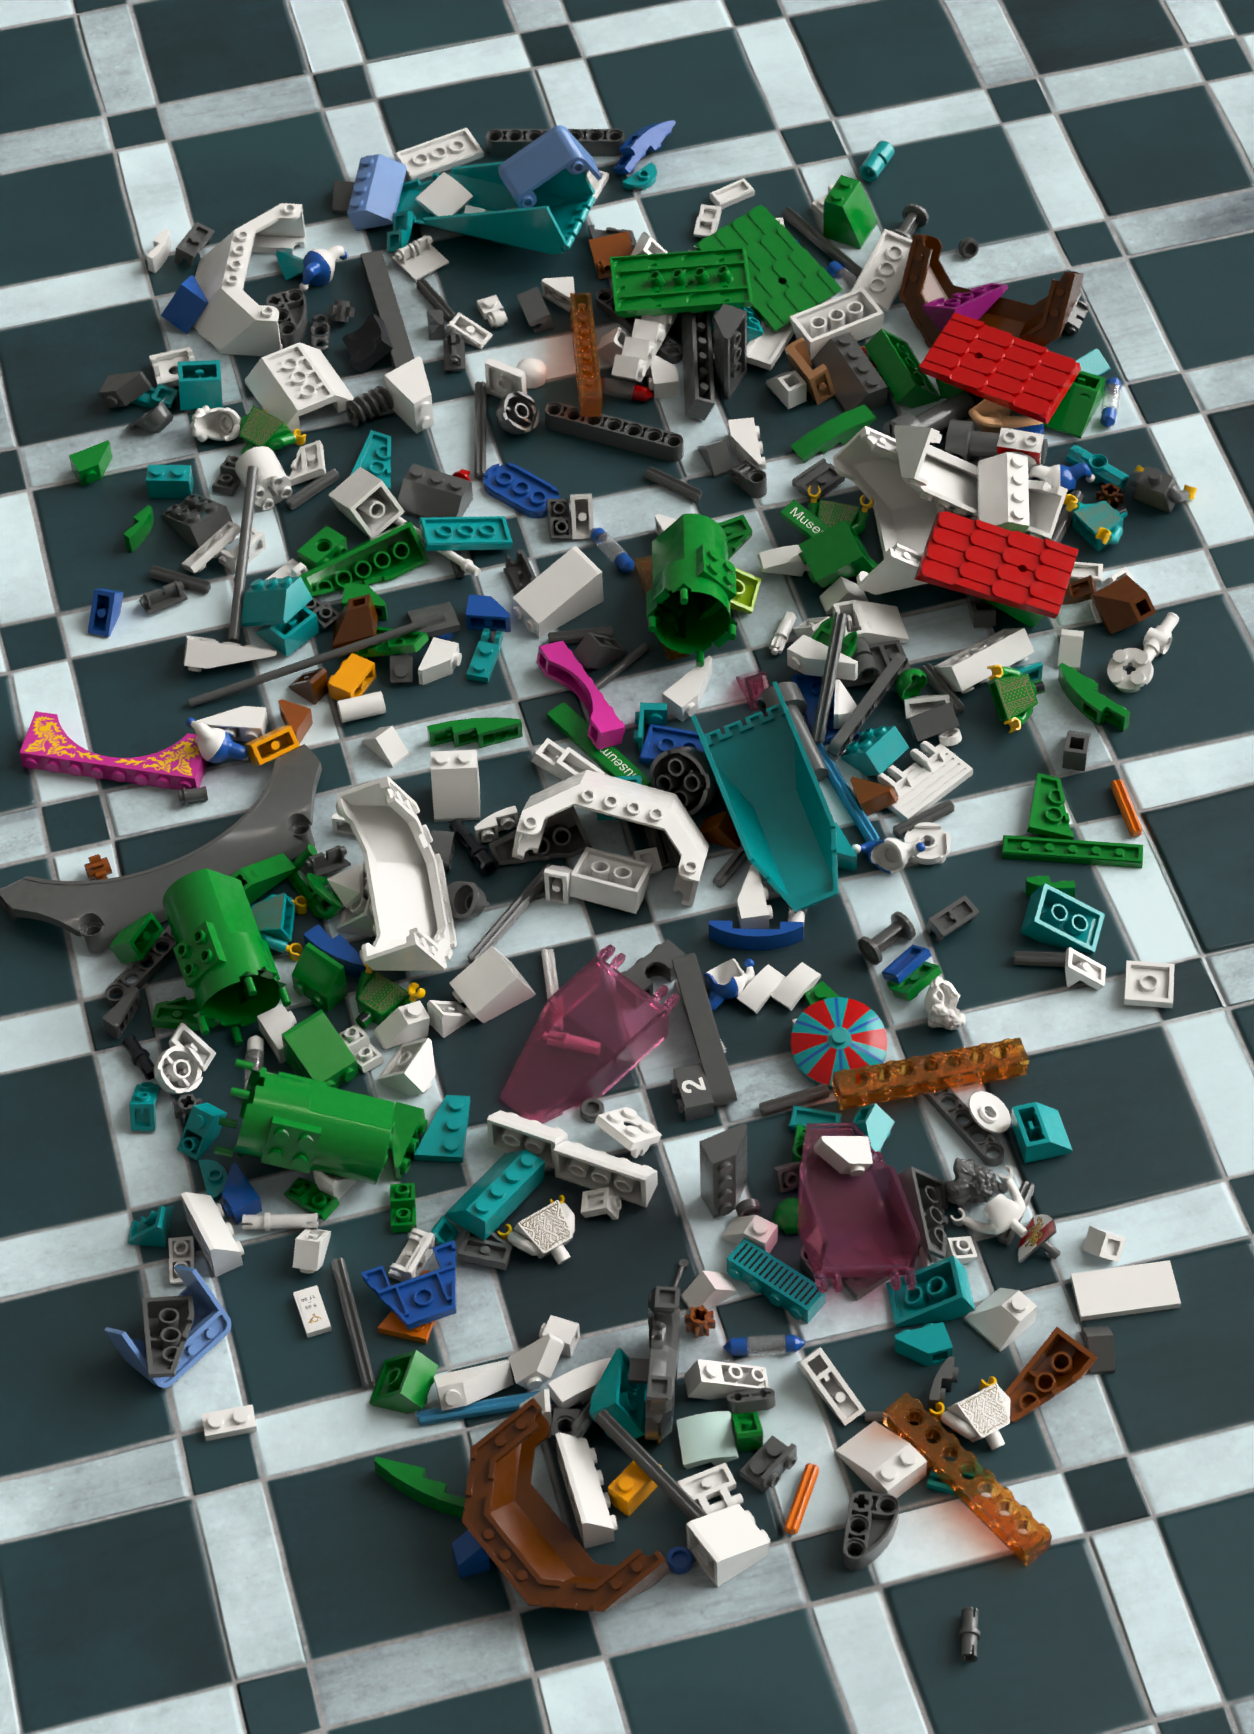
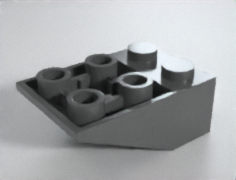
(197, 518)

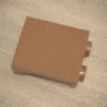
(818, 380)

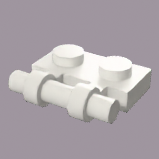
(710, 1484)

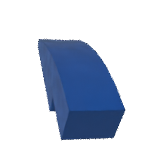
(337, 949)

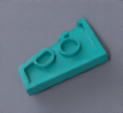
(376, 457)
(447, 1132)

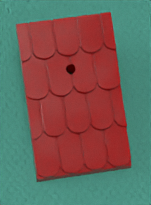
(999, 368)
(998, 565)

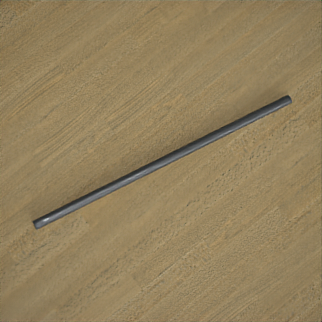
(318, 659)

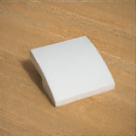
(444, 196)

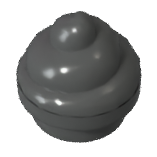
(968, 247)

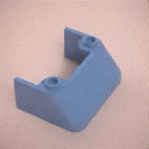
(542, 161)
(208, 1328)

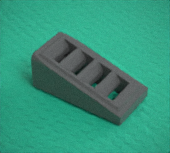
(120, 1015)

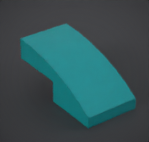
(401, 231)
(154, 395)

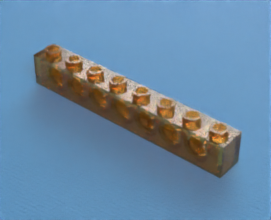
(585, 354)
(930, 1073)
(1024, 1546)

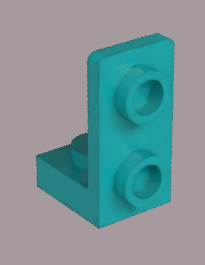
(649, 714)
(143, 1107)

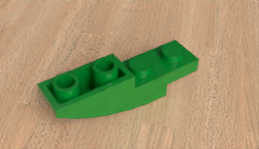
(1085, 697)

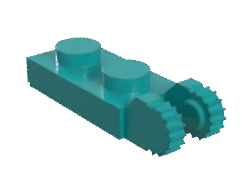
(485, 657)

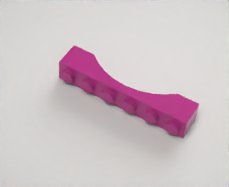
(560, 665)

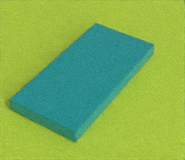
(465, 533)

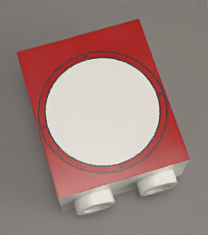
(1021, 443)

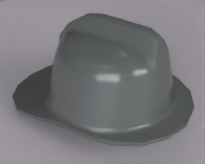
(154, 419)
(466, 899)

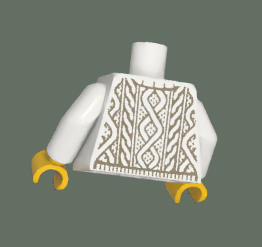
(544, 1231)
(978, 1414)

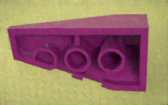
(970, 304)

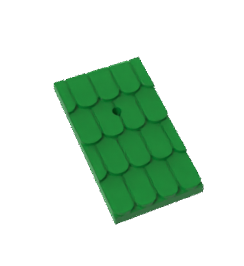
(772, 260)
(681, 282)

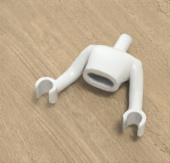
(1000, 1211)

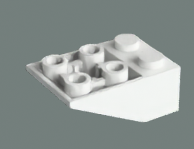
(872, 621)

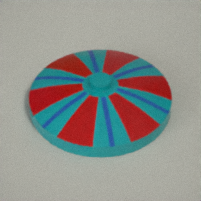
(836, 1037)

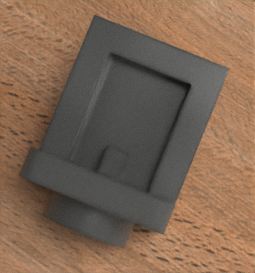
(401, 669)

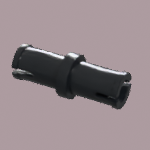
(139, 1056)

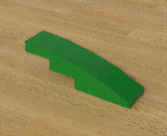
(839, 429)
(480, 730)
(413, 1483)

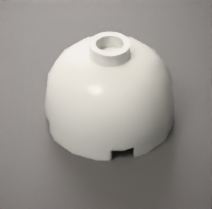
(178, 1070)

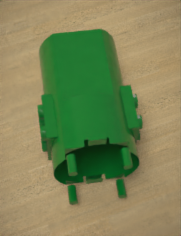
(691, 587)
(221, 951)
(311, 1126)

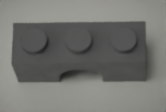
(654, 964)

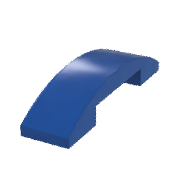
(756, 939)

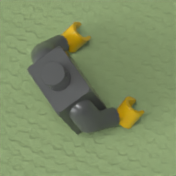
(1158, 488)

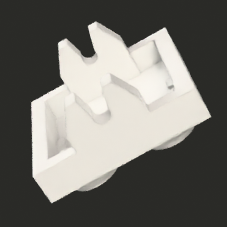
(163, 362)
(635, 1137)

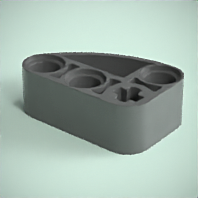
(292, 315)
(876, 1526)

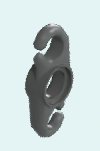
(322, 326)

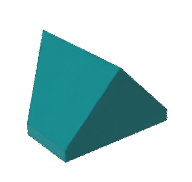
(151, 1230)

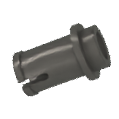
(192, 795)

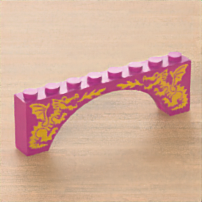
(52, 750)

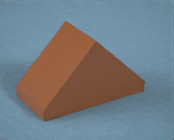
(297, 716)
(872, 795)

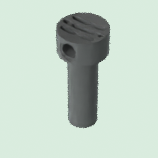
(936, 417)
(966, 442)
(797, 706)

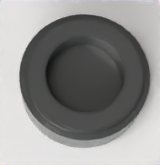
(591, 1109)
(748, 1207)

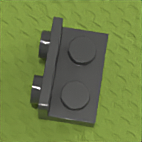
(769, 1463)

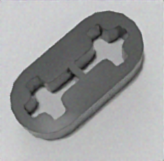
(750, 1400)

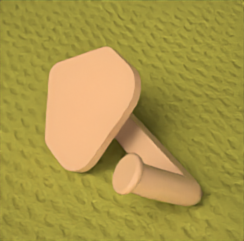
(992, 416)

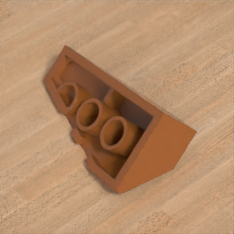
(1050, 1371)

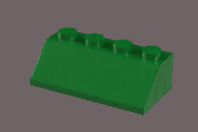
(900, 370)

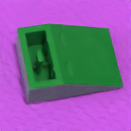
(1078, 405)

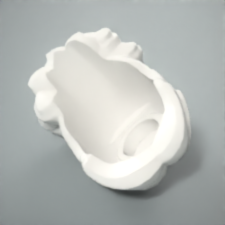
(215, 424)
(941, 1005)

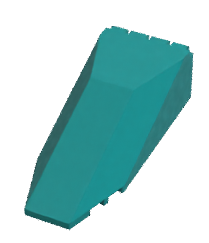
(544, 228)
(776, 804)

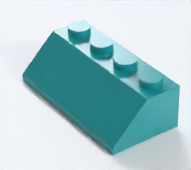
(498, 1193)

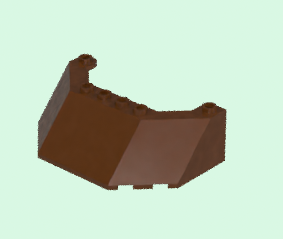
(1037, 323)
(527, 1535)

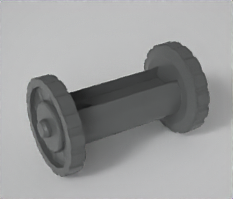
(914, 217)
(900, 928)

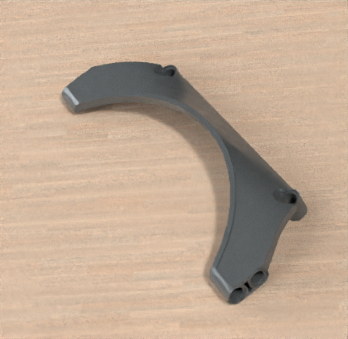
(104, 907)

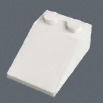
(883, 1460)

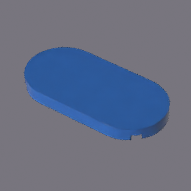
(519, 489)

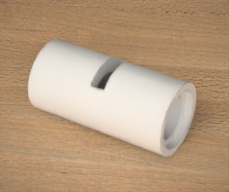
(361, 707)

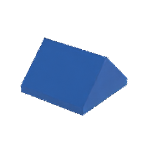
(186, 305)

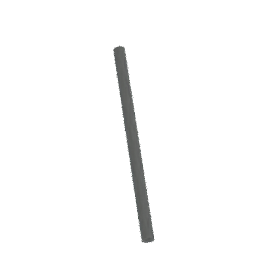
(243, 554)

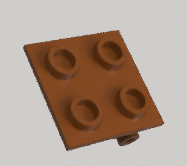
(606, 247)

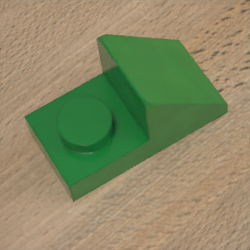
(747, 1431)

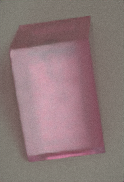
(752, 686)

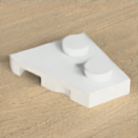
(308, 463)

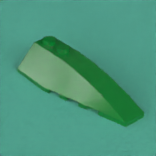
(369, 562)

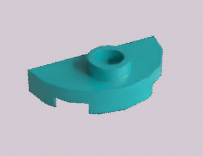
(642, 179)
(214, 1178)

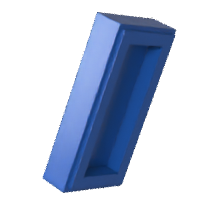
(906, 963)

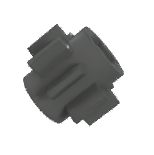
(341, 311)
(184, 1106)

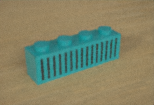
(775, 1281)

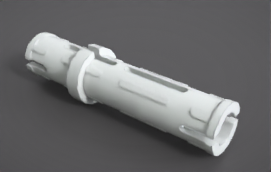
(279, 1221)

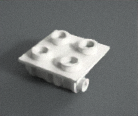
(420, 258)

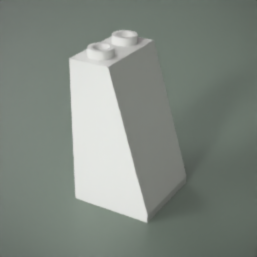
(559, 593)

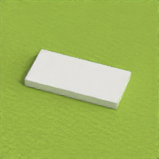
(439, 154)
(885, 269)
(1125, 1290)

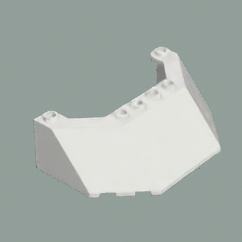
(232, 317)
(955, 481)
(900, 513)
(624, 801)
(403, 878)

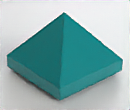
(444, 1231)

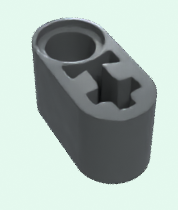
(444, 844)

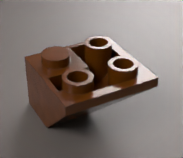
(1122, 604)
(355, 622)

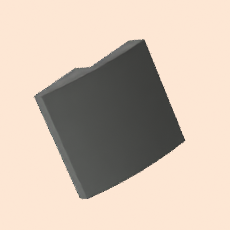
(448, 626)

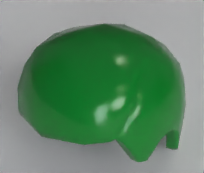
(909, 683)
(787, 1216)

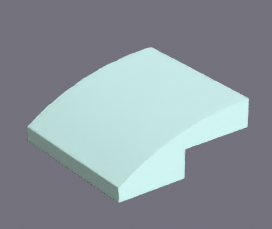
(707, 1439)

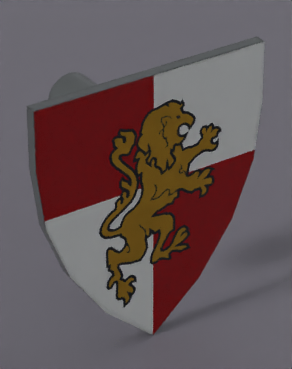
(1039, 1231)

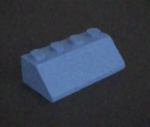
(376, 192)

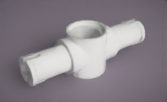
(1160, 638)

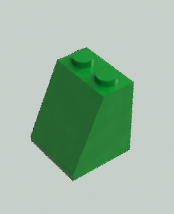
(848, 213)
(835, 554)
(319, 1052)

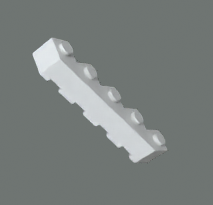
(642, 346)

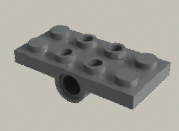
(872, 660)

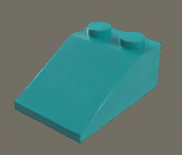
(1062, 920)
(939, 1295)
(621, 1399)

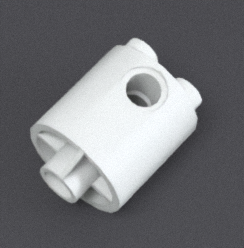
(271, 481)

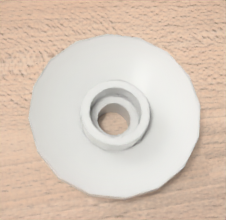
(989, 1112)

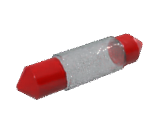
(625, 390)

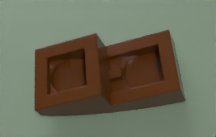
(1079, 590)

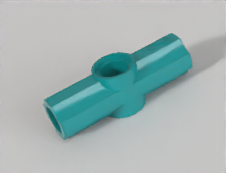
(1099, 467)

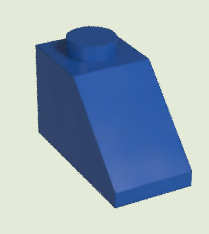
(104, 611)
(486, 613)
(239, 1196)

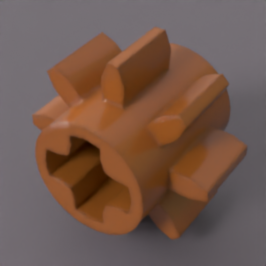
(97, 868)
(699, 1321)

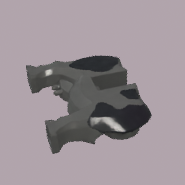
(662, 1367)

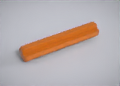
(1126, 808)
(801, 1499)

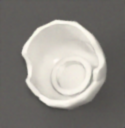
(535, 372)

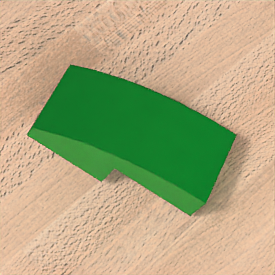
(142, 526)
(1035, 882)
(310, 1199)
(403, 1207)

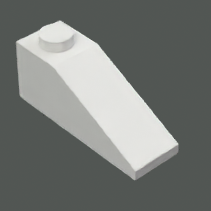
(810, 658)
(686, 694)
(472, 1384)
(830, 1386)

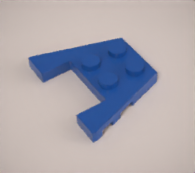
(422, 1297)

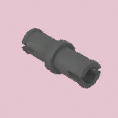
(969, 1634)

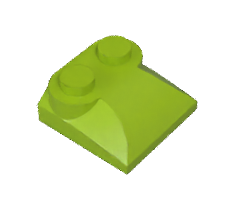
(747, 590)

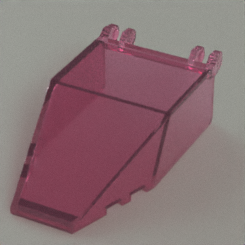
(586, 1040)
(854, 1221)

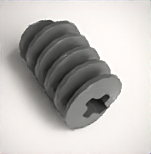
(368, 403)

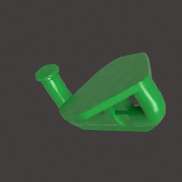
(315, 888)

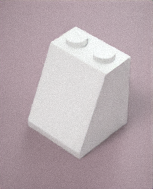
(411, 394)
(366, 502)
(455, 785)
(490, 986)
(726, 1543)

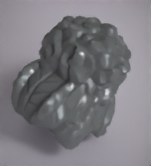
(970, 1183)

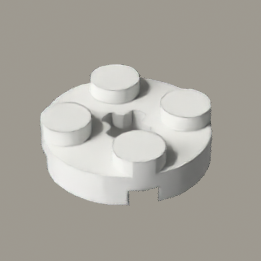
(1123, 659)
(930, 832)

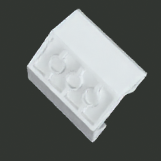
(296, 383)

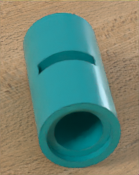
(876, 161)

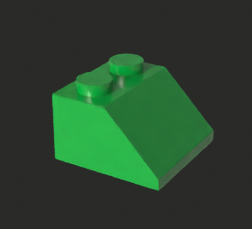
(319, 978)
(404, 1383)

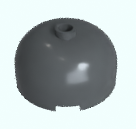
(689, 772)

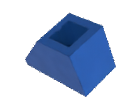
(469, 1555)

